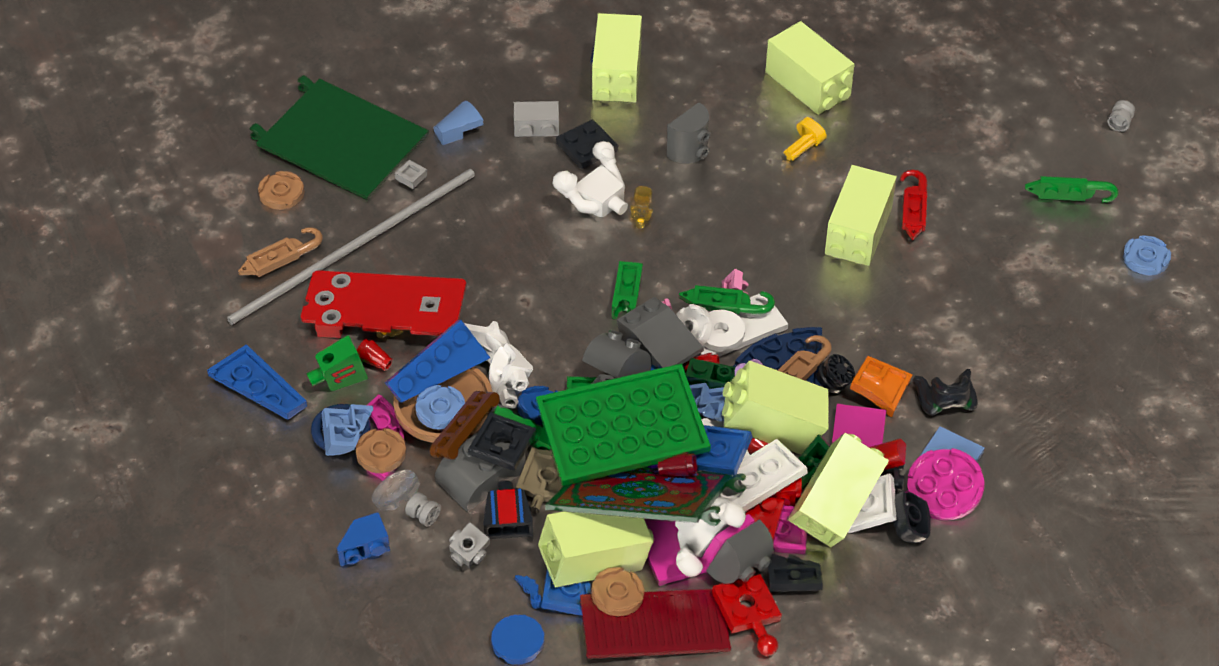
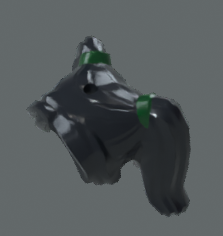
(943, 396)

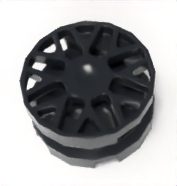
(834, 374)

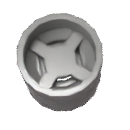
(1121, 116)
(424, 510)

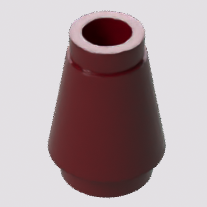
(679, 465)

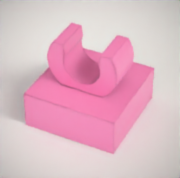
(735, 281)

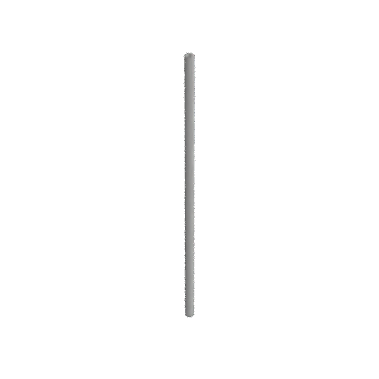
(349, 247)

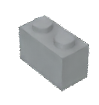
(536, 118)

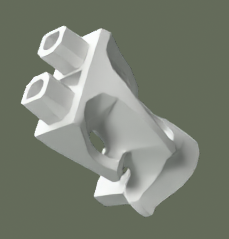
(508, 366)

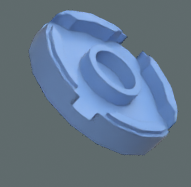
(1147, 255)
(438, 406)

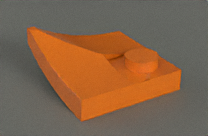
(881, 384)

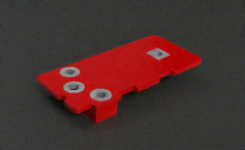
(382, 303)

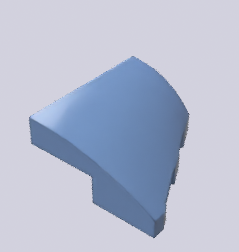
(458, 121)
(709, 401)
(344, 427)

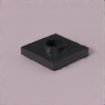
(502, 428)

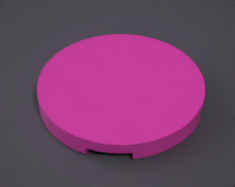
(948, 481)

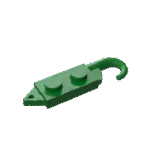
(1070, 188)
(726, 299)

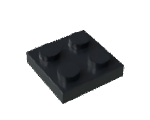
(579, 143)

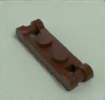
(463, 424)

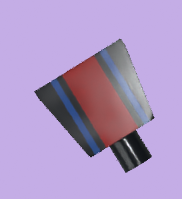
(507, 513)

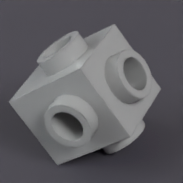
(468, 537)

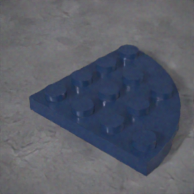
(778, 349)

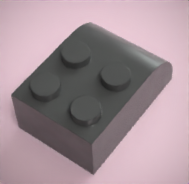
(471, 478)

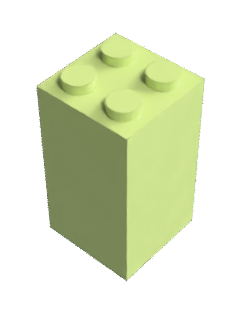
(616, 57)
(809, 67)
(860, 215)
(775, 406)
(838, 489)
(585, 544)

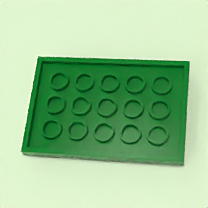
(622, 424)

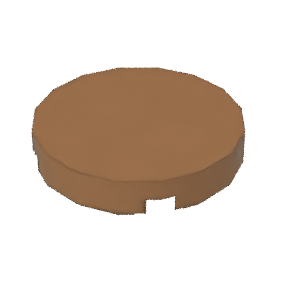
(281, 190)
(380, 450)
(617, 591)

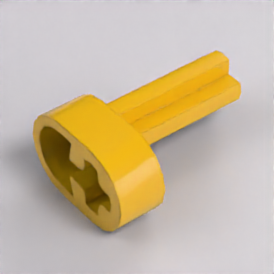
(811, 134)

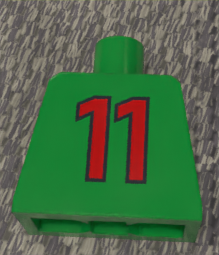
(338, 366)

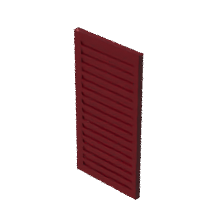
(660, 626)

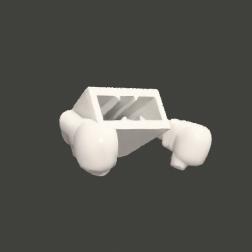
(599, 190)
(696, 537)

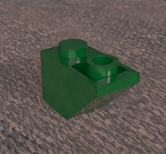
(707, 372)

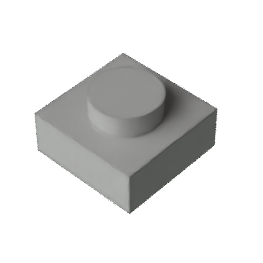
(411, 174)

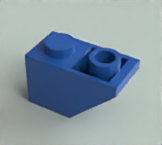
(363, 540)

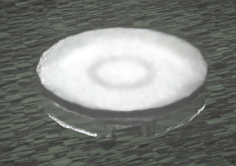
(395, 489)

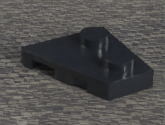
(793, 574)

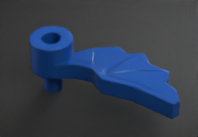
(530, 586)

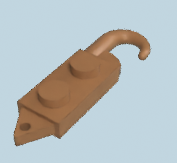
(279, 254)
(805, 363)

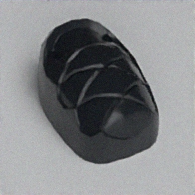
(912, 517)

